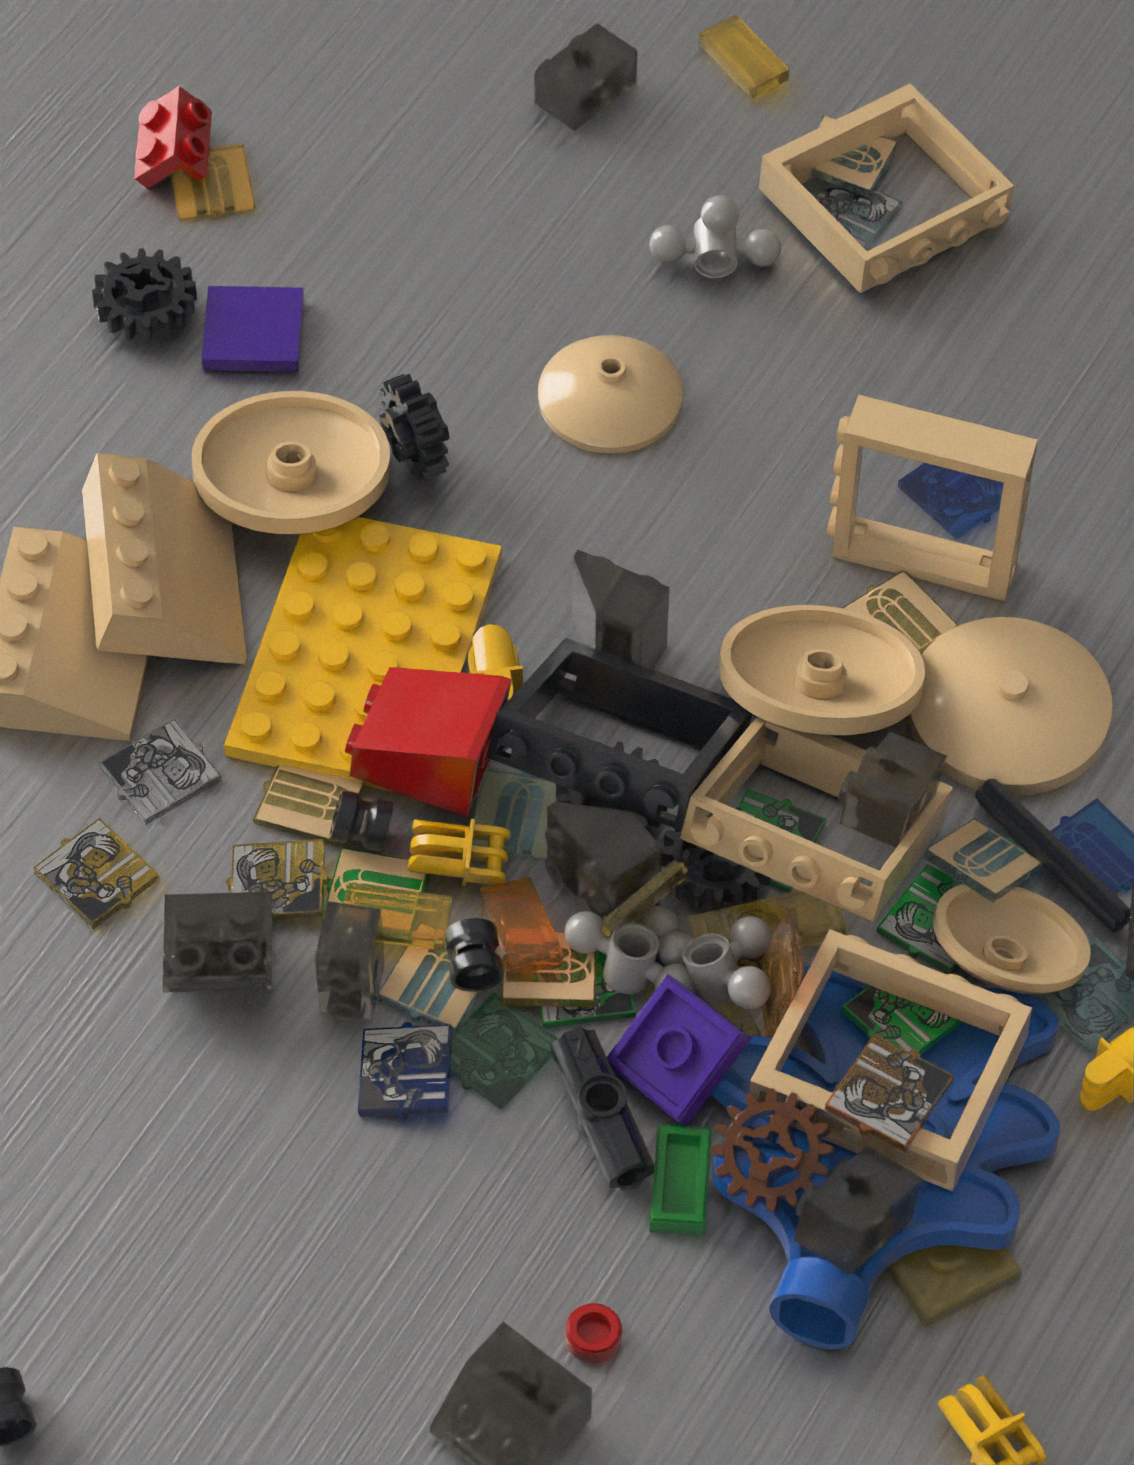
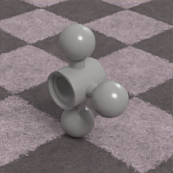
(715, 241)
(629, 950)
(713, 962)

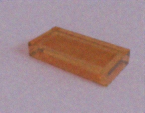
(522, 926)

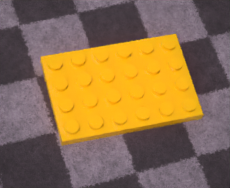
(346, 614)

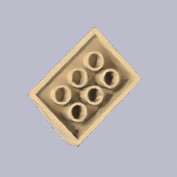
(160, 565)
(48, 644)

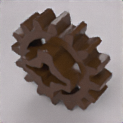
(781, 1126)

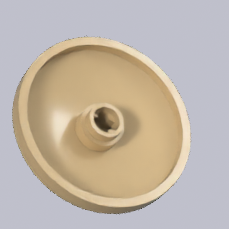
(291, 462)
(821, 669)
(1012, 705)

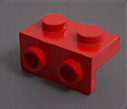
(173, 137)

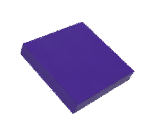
(253, 328)
(677, 1050)

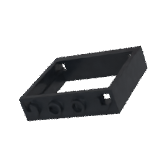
(630, 693)

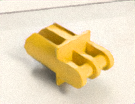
(495, 655)
(448, 848)
(1109, 1073)
(990, 1426)

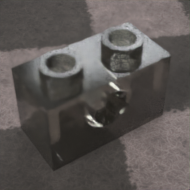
(585, 76)
(891, 788)
(349, 961)
(857, 1209)

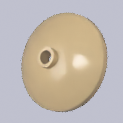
(606, 409)
(1012, 943)

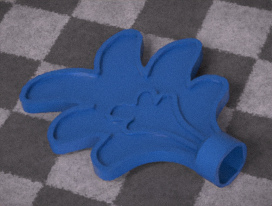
(816, 1298)

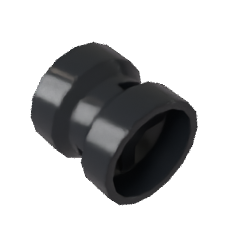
(349, 818)
(474, 959)
(15, 1415)

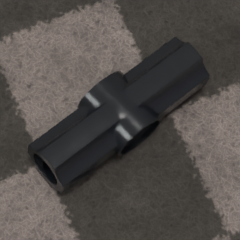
(612, 1132)

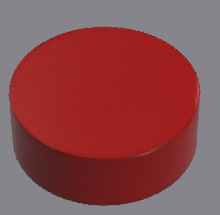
(593, 1333)

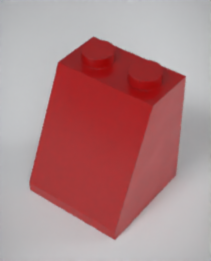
(428, 735)

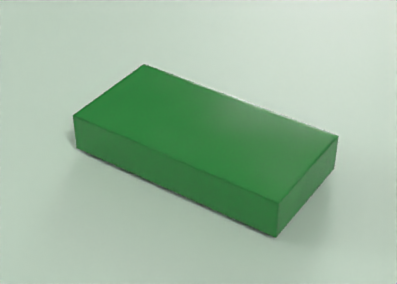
(681, 1179)

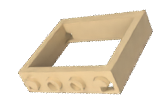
(888, 117)
(943, 443)
(788, 858)
(929, 1155)

